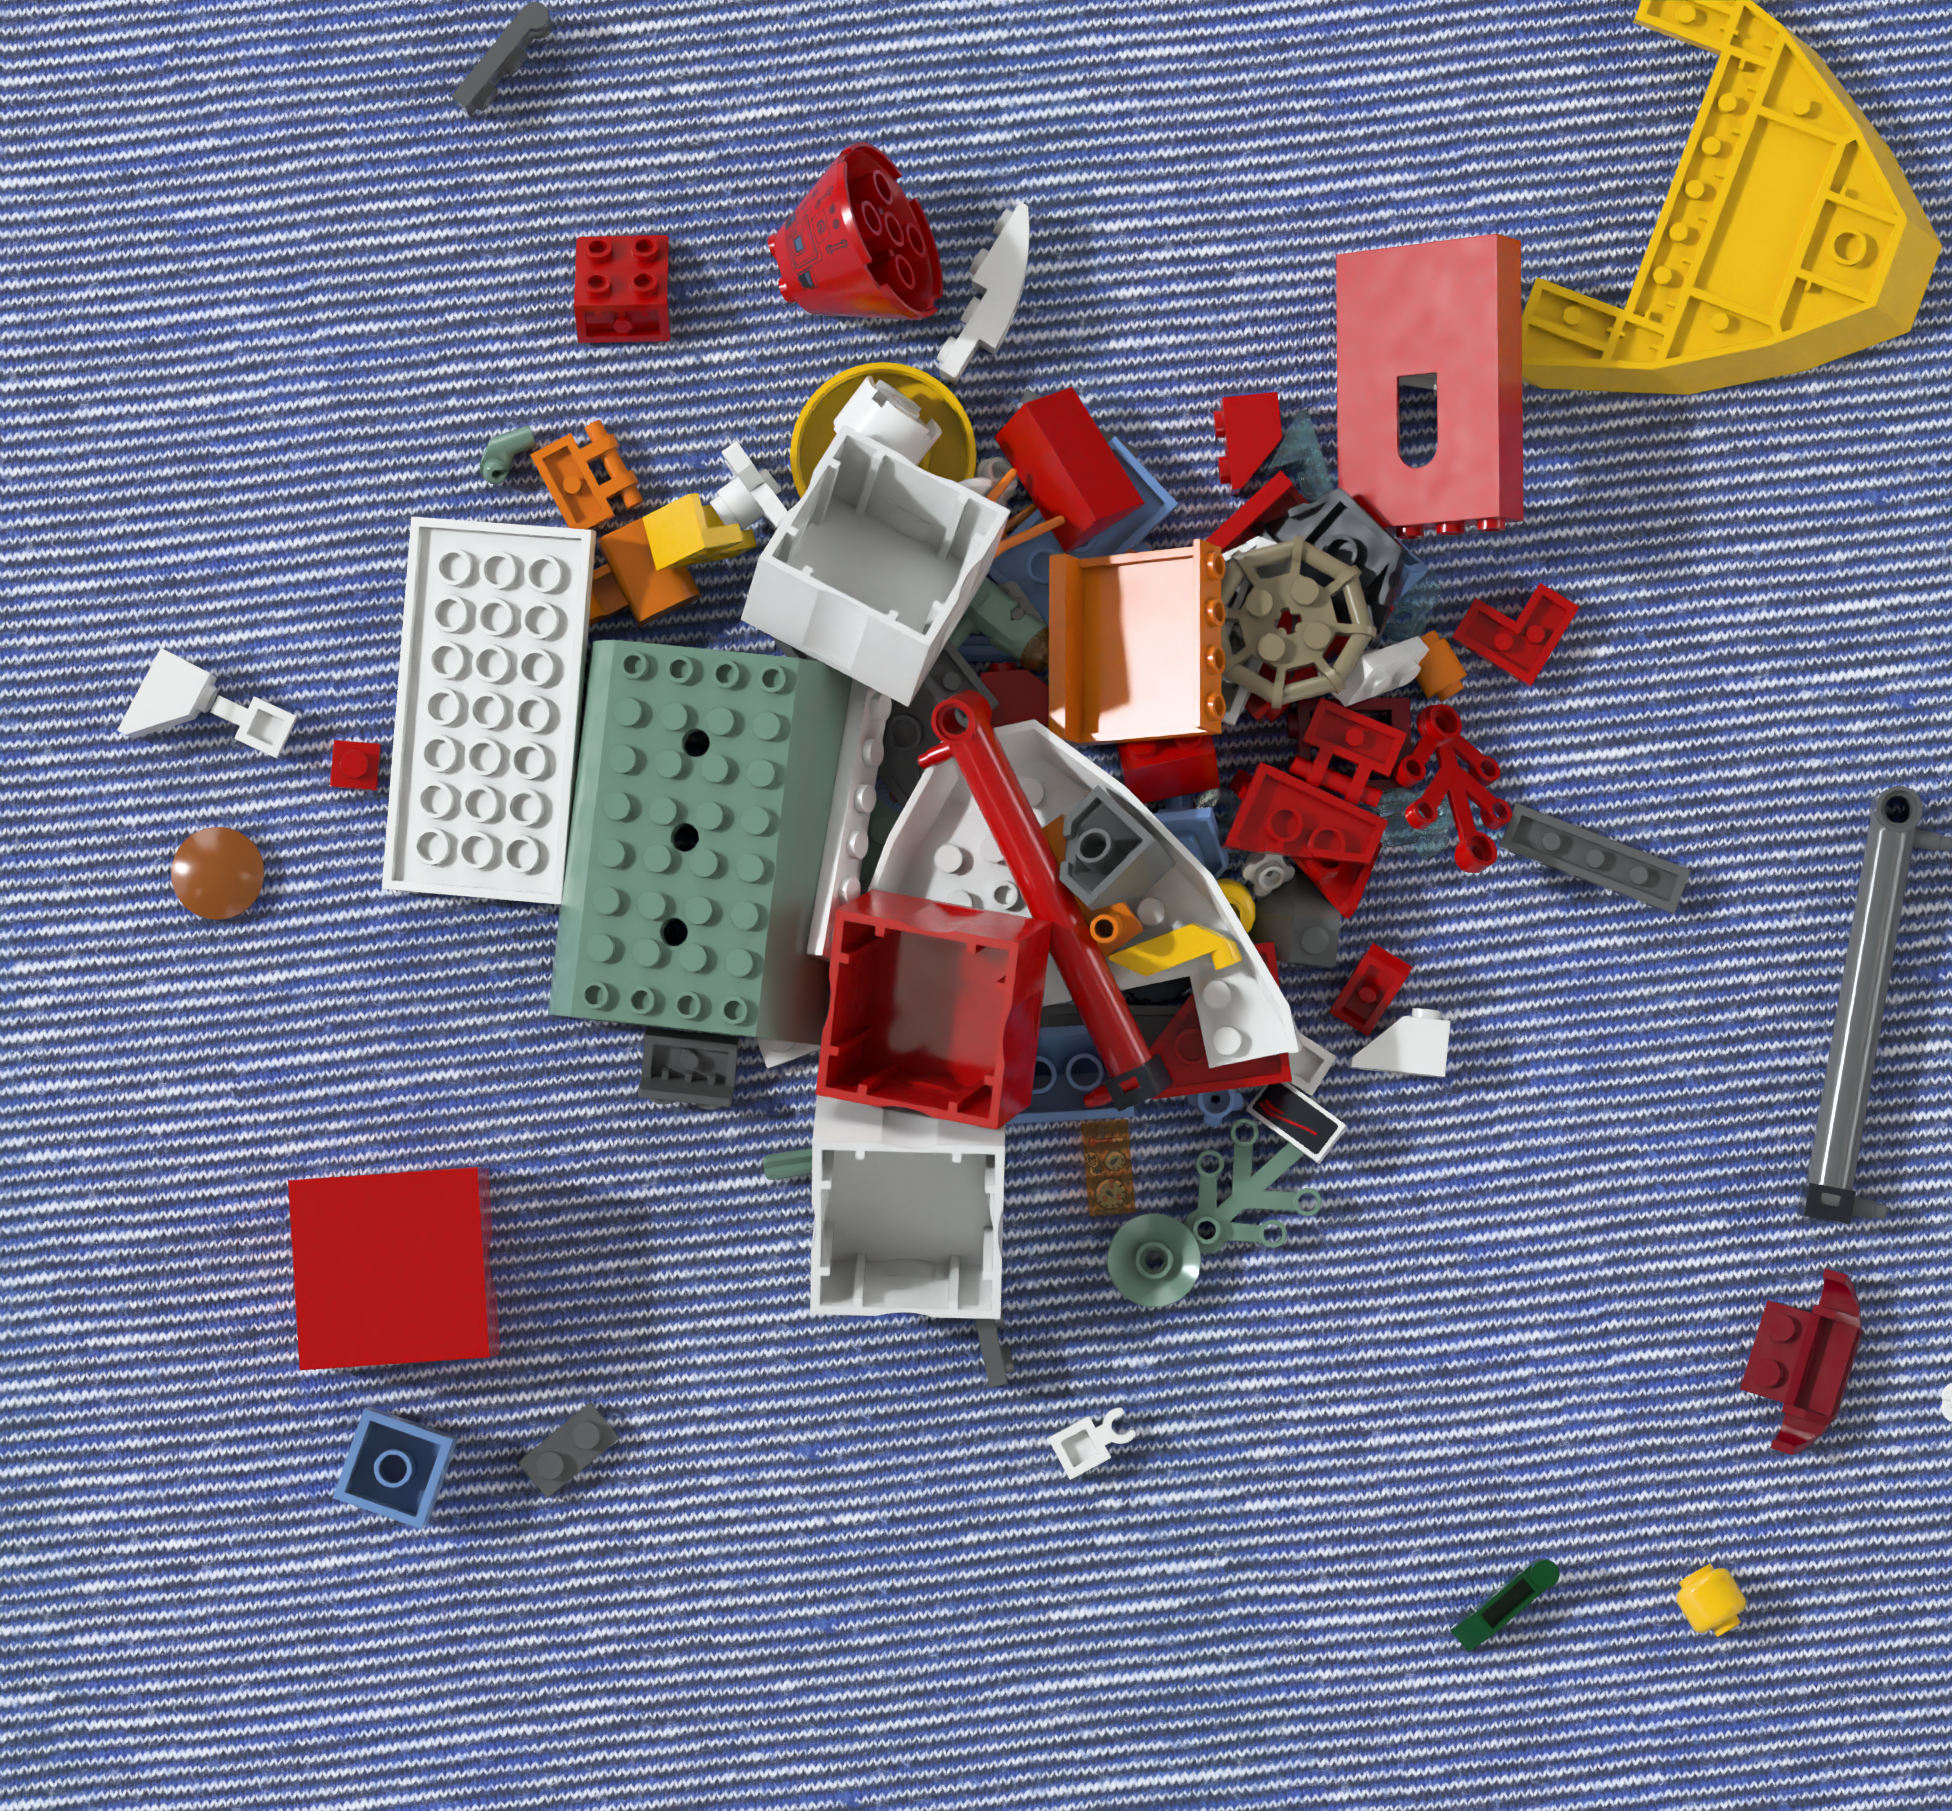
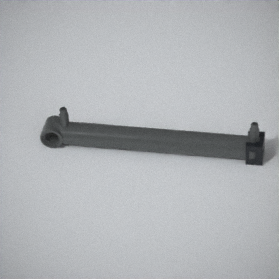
(1861, 1009)

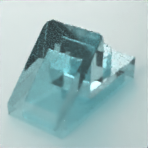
(1303, 449)

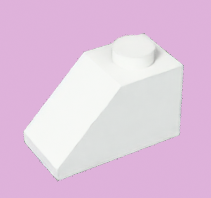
(168, 696)
(1408, 1046)

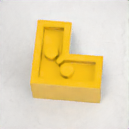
(693, 534)

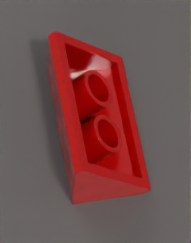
(1068, 467)

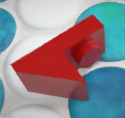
(1370, 989)

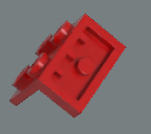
(622, 289)

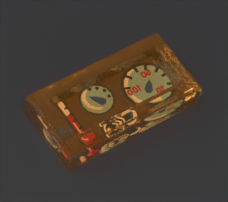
(1108, 1167)

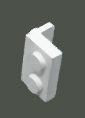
(1382, 670)

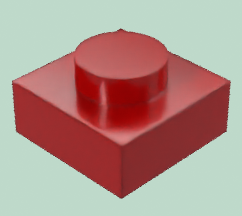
(355, 765)

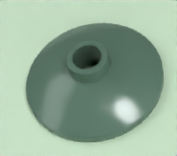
(1128, 1263)

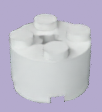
(889, 419)

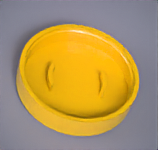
(951, 455)

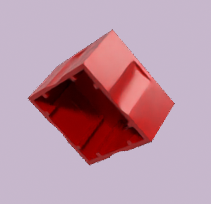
(934, 1008)
(393, 1268)

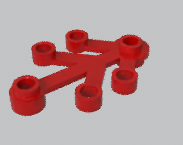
(1440, 732)

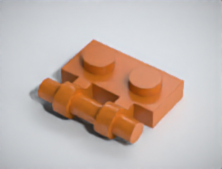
(573, 483)

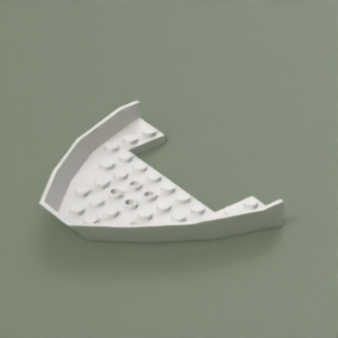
(949, 856)

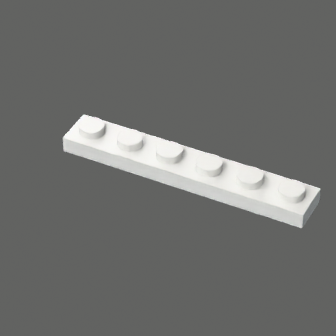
(849, 813)

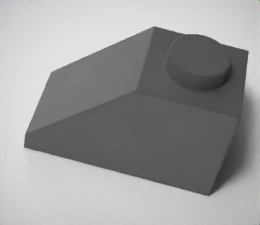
(1109, 853)
(1299, 923)

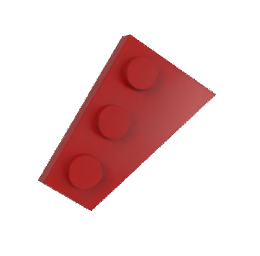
(1301, 821)

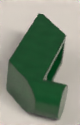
(1506, 1602)

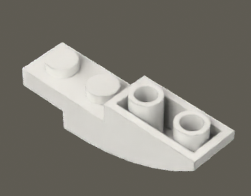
(1001, 279)

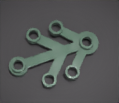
(1246, 1193)

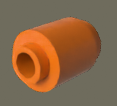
(1440, 669)

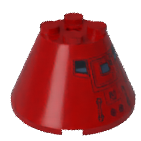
(859, 244)

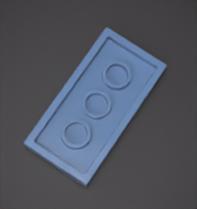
(1029, 561)

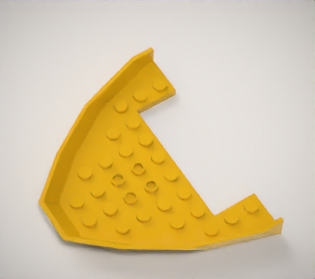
(1773, 242)

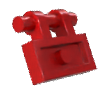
(1354, 739)

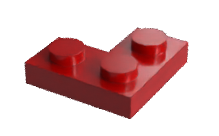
(1517, 646)

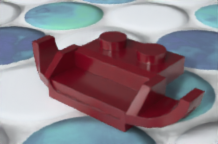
(1806, 1361)

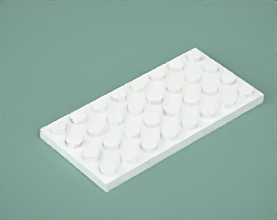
(488, 709)

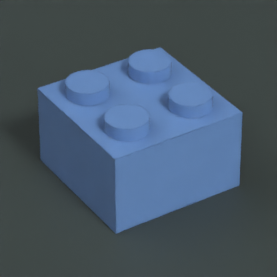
(395, 1467)

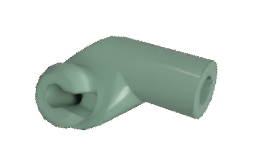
(501, 452)

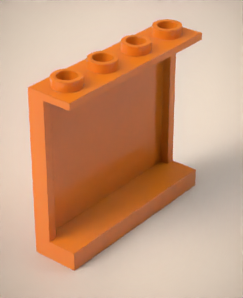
(1136, 645)

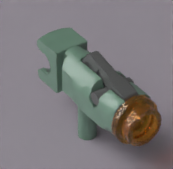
(1010, 623)

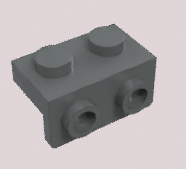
(689, 1068)

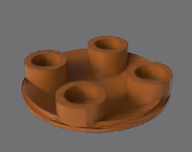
(217, 873)

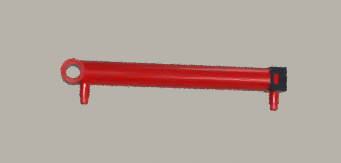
(1032, 863)

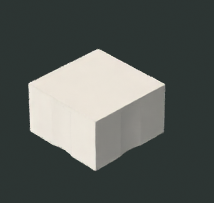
(874, 565)
(905, 1213)

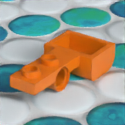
(633, 582)

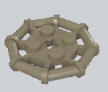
(1311, 636)

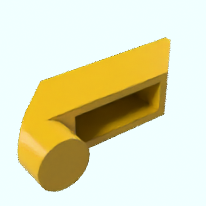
(1176, 948)

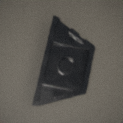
(1353, 536)

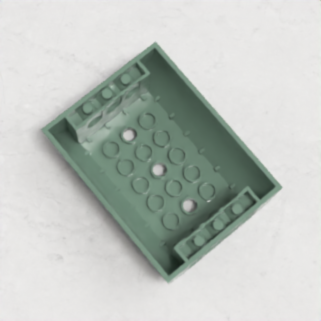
(761, 830)

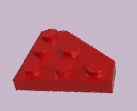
(1186, 1058)

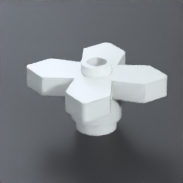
(749, 494)

